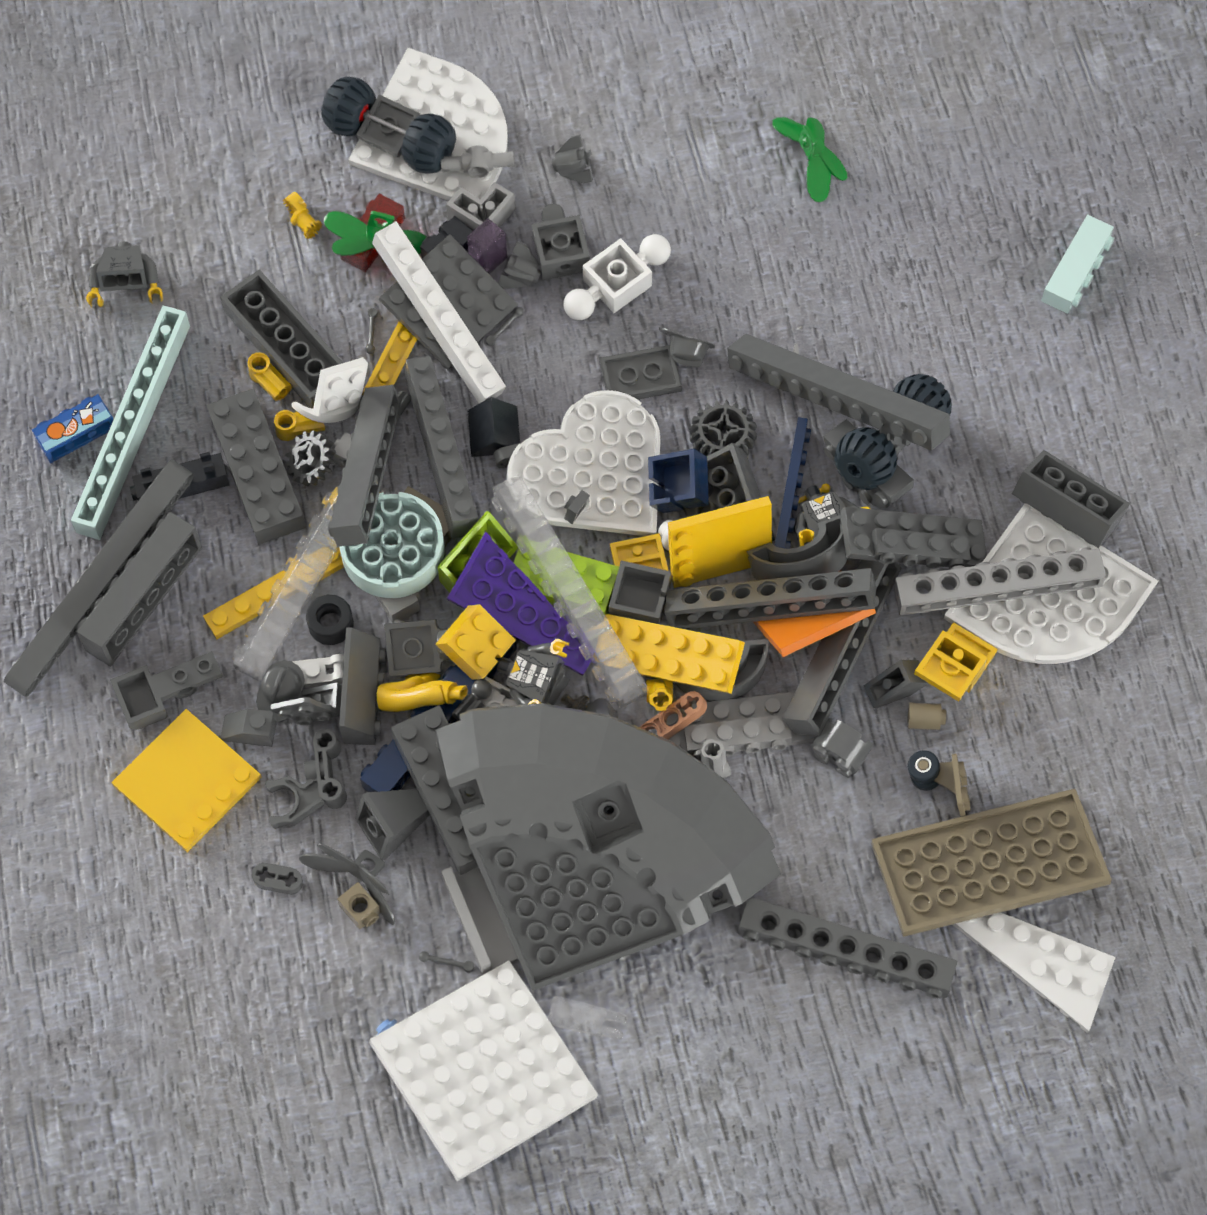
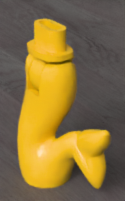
(417, 692)

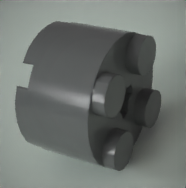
(841, 747)

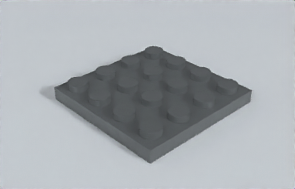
(468, 288)

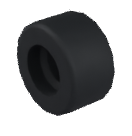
(325, 605)

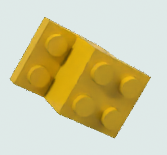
(955, 661)

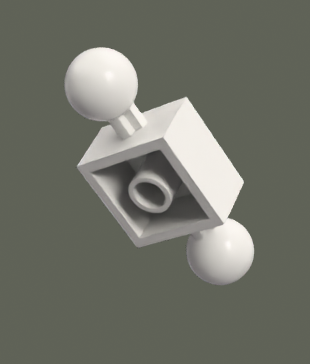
(617, 276)

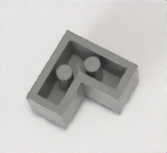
(495, 204)

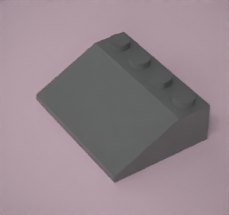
(727, 482)

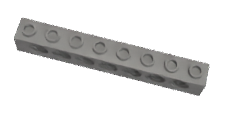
(938, 598)

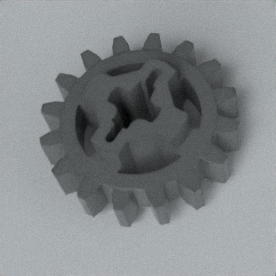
(310, 458)

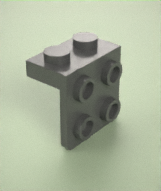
(314, 704)

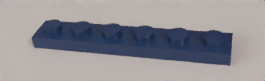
(794, 481)

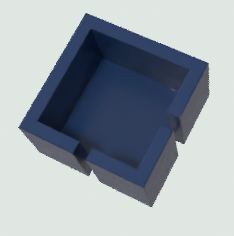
(684, 480)

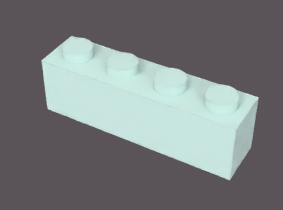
(1077, 264)

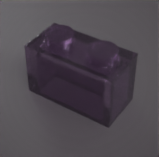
(488, 245)

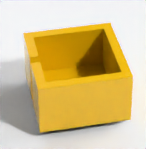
(475, 642)

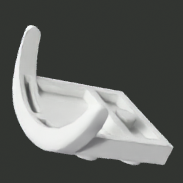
(337, 392)

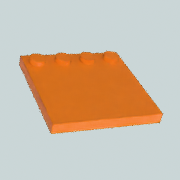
(798, 632)

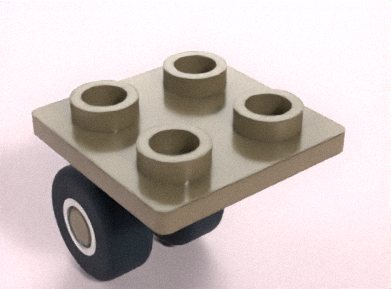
(928, 773)

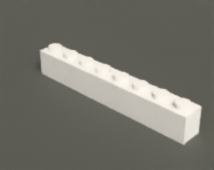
(438, 313)

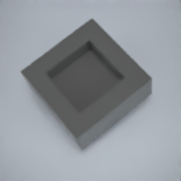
(575, 506)

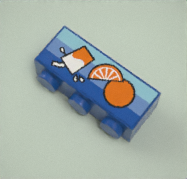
(73, 428)

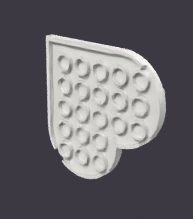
(599, 451)

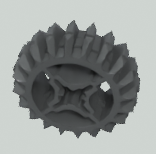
(704, 427)

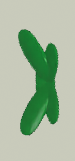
(821, 159)
(358, 236)

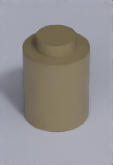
(925, 716)

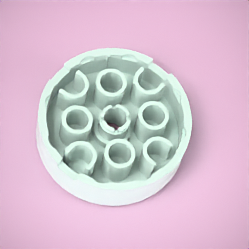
(403, 567)

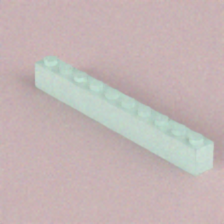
(130, 423)

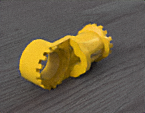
(301, 215)

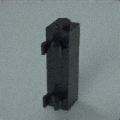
(207, 470)

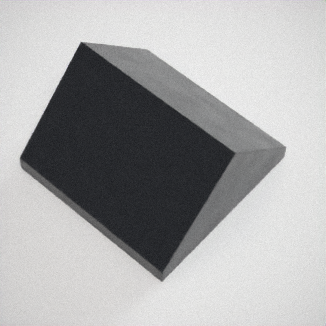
(492, 426)

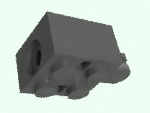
(559, 243)

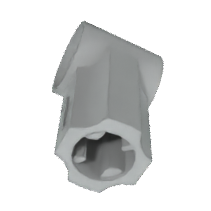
(714, 758)

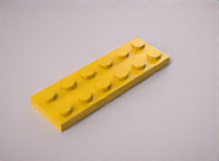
(679, 653)

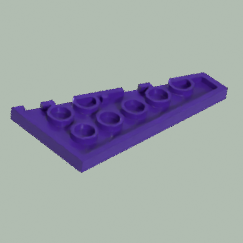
(513, 601)

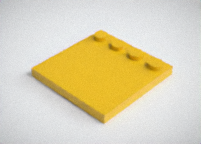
(717, 541)
(186, 780)

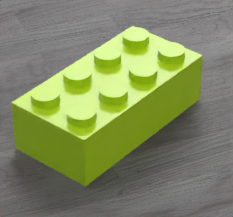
(597, 575)

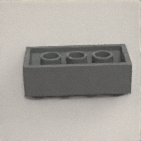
(359, 688)

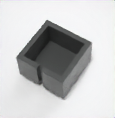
(640, 592)

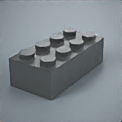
(1070, 498)

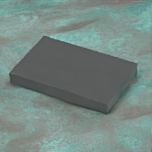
(641, 373)

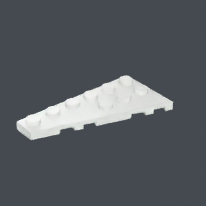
(1050, 964)

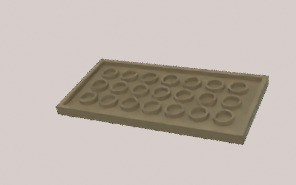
(990, 862)

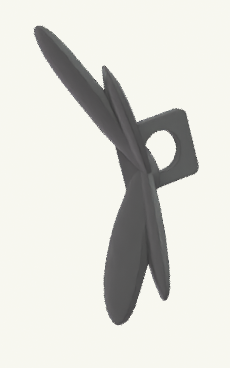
(337, 862)

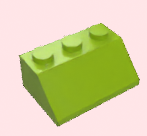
(456, 560)

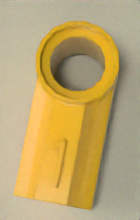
(268, 377)
(298, 425)
(659, 693)

